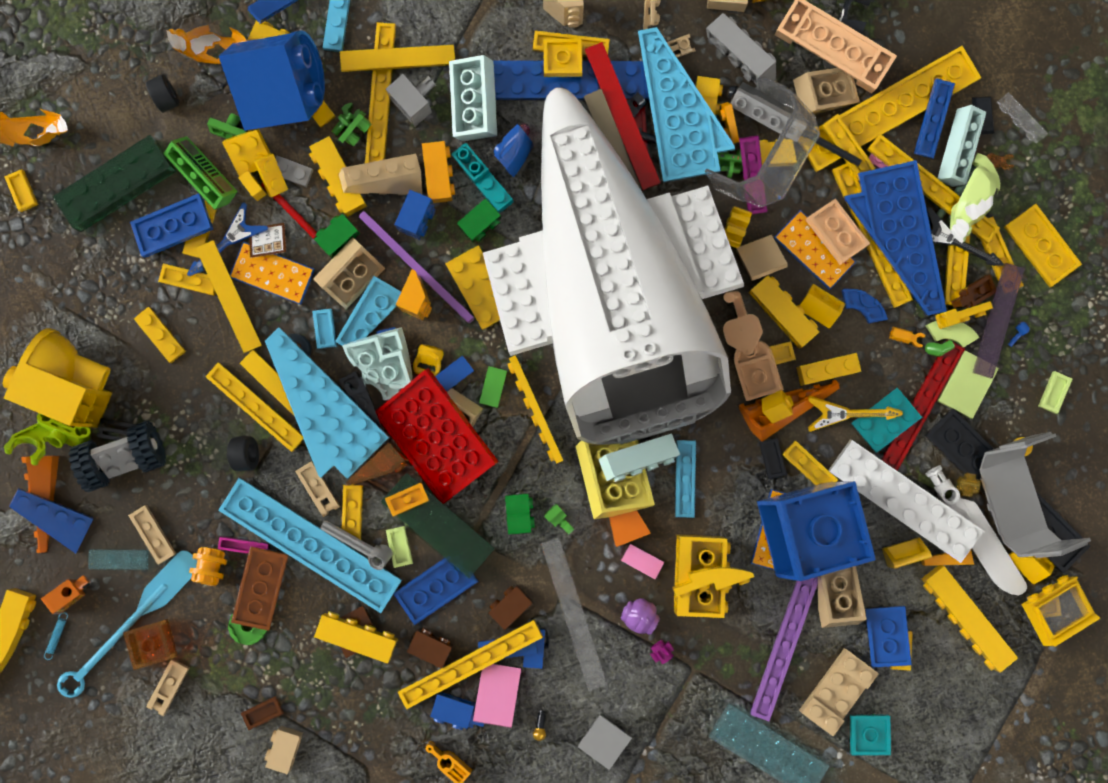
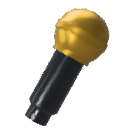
(539, 733)

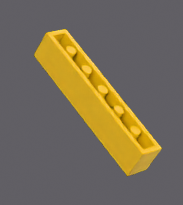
(969, 619)

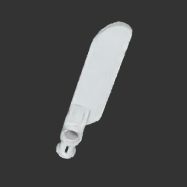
(988, 547)

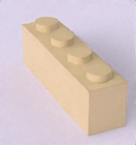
(383, 176)

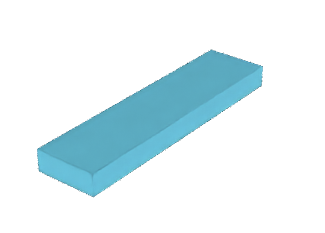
(685, 479)

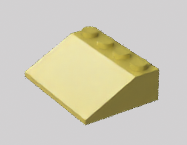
(611, 497)

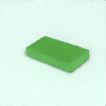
(493, 387)

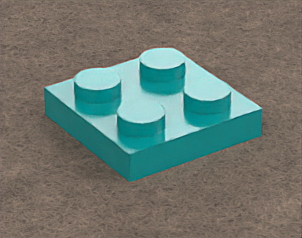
(870, 734)

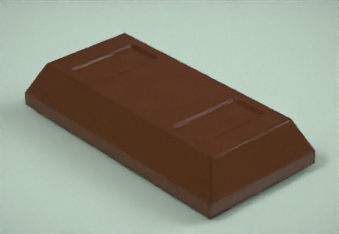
(262, 713)

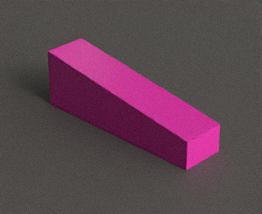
(239, 545)

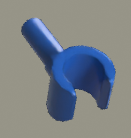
(1022, 329)

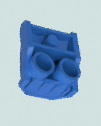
(514, 150)

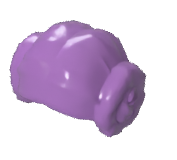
(640, 616)

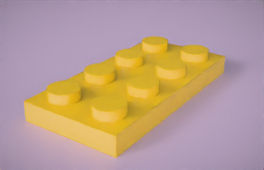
(474, 283)

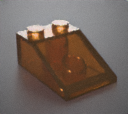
(385, 462)

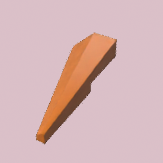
(761, 425)
(42, 483)

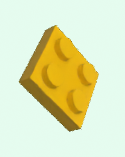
(562, 57)
(245, 150)

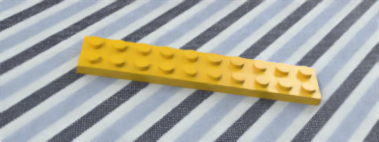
(898, 103)

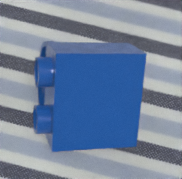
(275, 79)

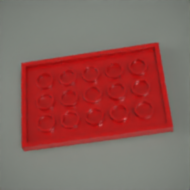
(435, 436)

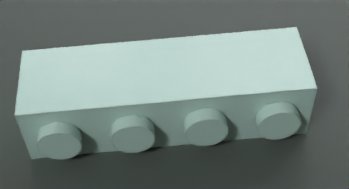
(961, 146)
(639, 457)

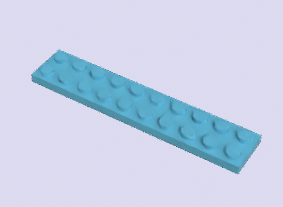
(309, 545)

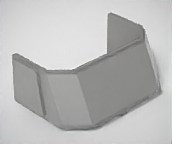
(1016, 503)

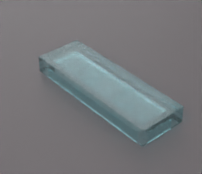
(118, 559)

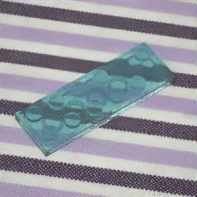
(766, 748)

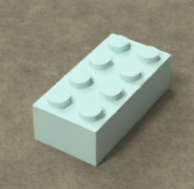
(473, 98)

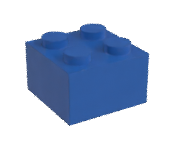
(415, 215)

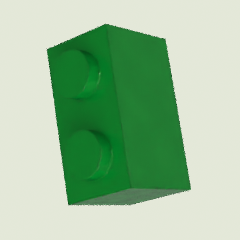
(479, 221)
(336, 235)

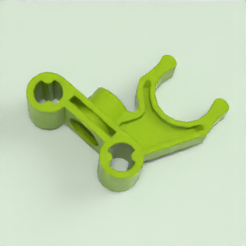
(47, 431)

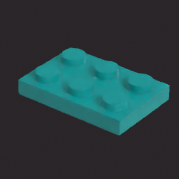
(880, 431)

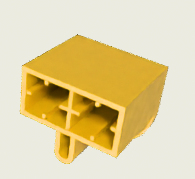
(58, 381)

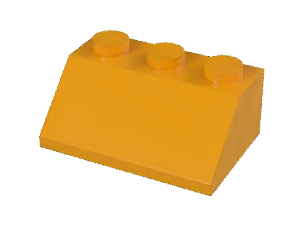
(414, 297)

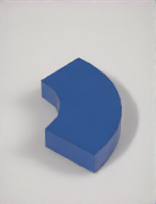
(865, 304)

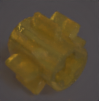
(968, 485)

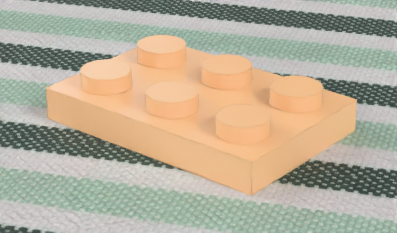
(837, 231)

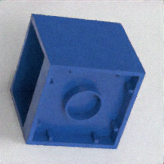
(816, 530)

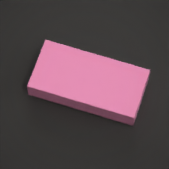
(642, 561)

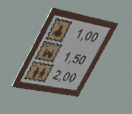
(268, 242)

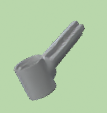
(377, 555)

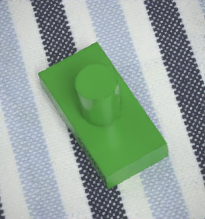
(227, 129)

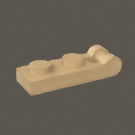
(317, 488)
(168, 686)

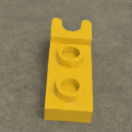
(953, 317)

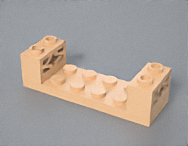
(836, 44)

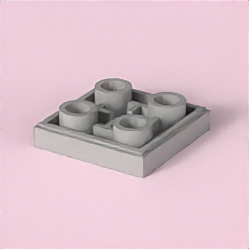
(604, 742)

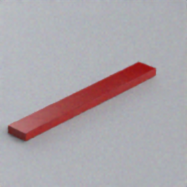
(622, 116)
(923, 403)

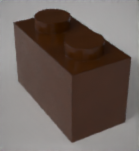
(510, 606)
(430, 647)

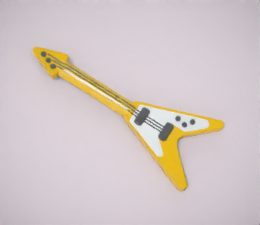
(835, 413)

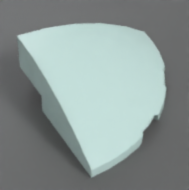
(382, 358)

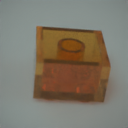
(150, 644)

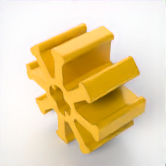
(737, 225)

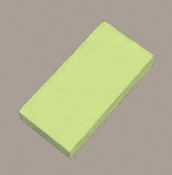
(1055, 392)
(400, 546)

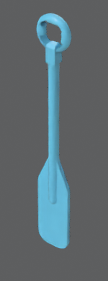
(154, 596)

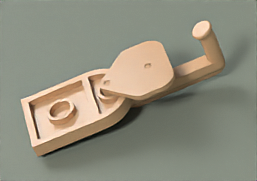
(757, 371)

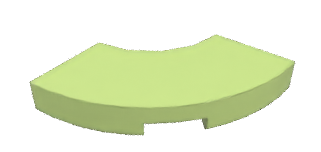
(959, 333)

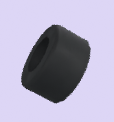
(162, 93)
(243, 453)

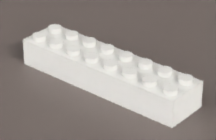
(906, 501)

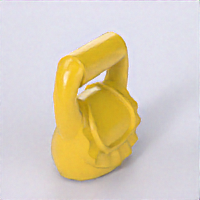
(428, 355)

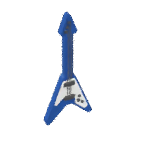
(236, 232)

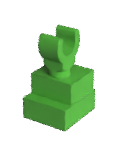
(556, 516)

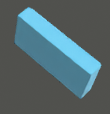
(324, 328)

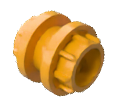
(208, 566)

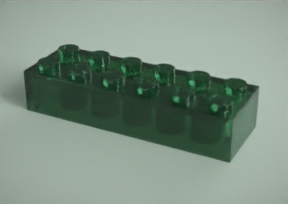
(114, 183)
(443, 531)

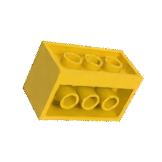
(688, 559)

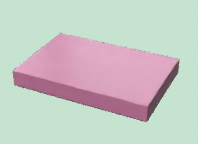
(497, 695)

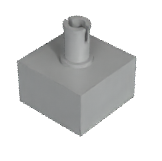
(410, 98)

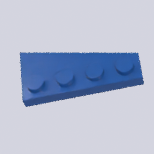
(55, 519)

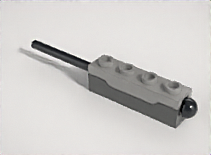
(774, 115)

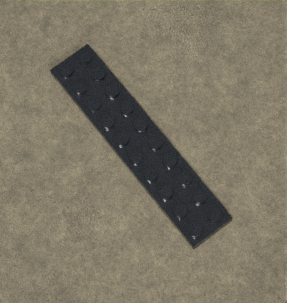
(966, 451)

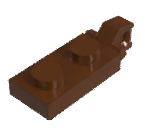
(975, 292)

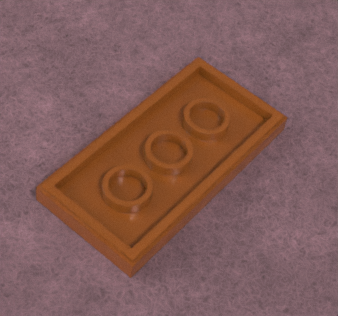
(259, 588)

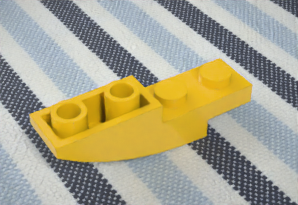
(720, 577)

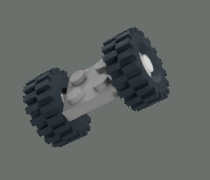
(96, 464)

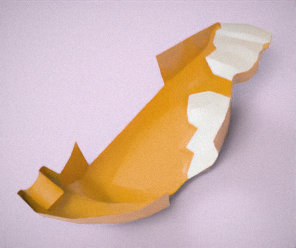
(200, 39)
(13, 129)

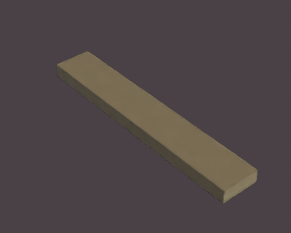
(603, 118)

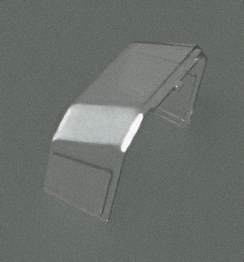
(784, 158)

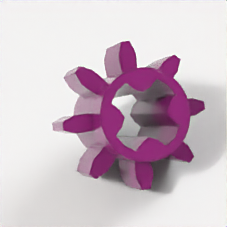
(662, 652)

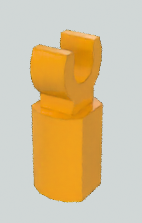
(906, 336)

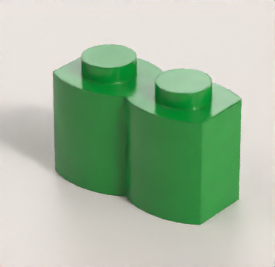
(518, 513)

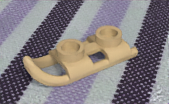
(653, 18)
(683, 45)

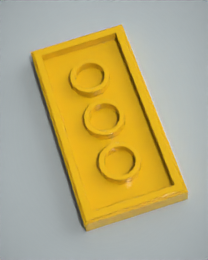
(1042, 245)

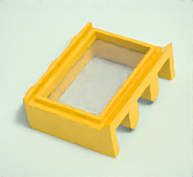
(1059, 611)

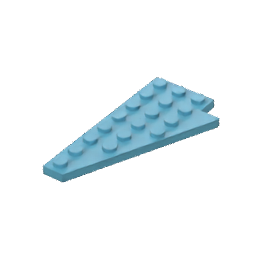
(682, 120)
(329, 420)

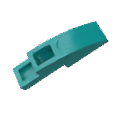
(482, 178)

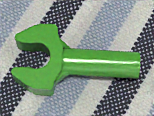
(346, 108)

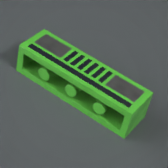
(200, 172)

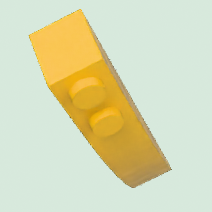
(13, 621)

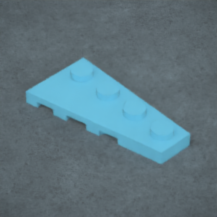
(370, 311)

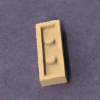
(152, 534)

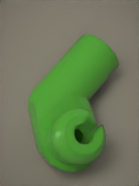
(939, 349)

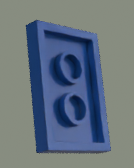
(888, 636)

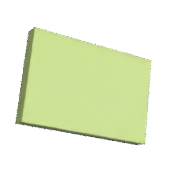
(965, 389)

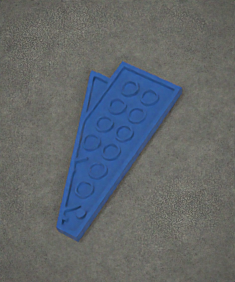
(898, 222)

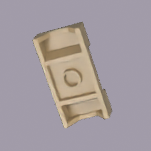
(838, 691)

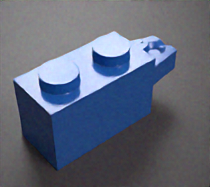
(454, 711)

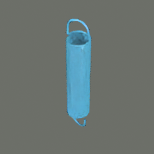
(55, 636)

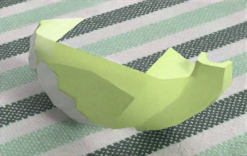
(975, 199)

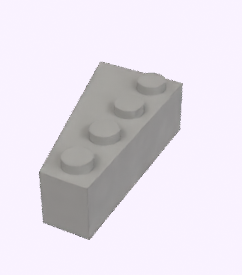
(741, 49)

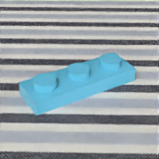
(336, 25)

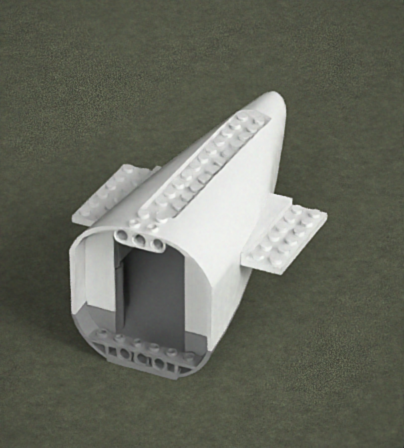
(616, 288)

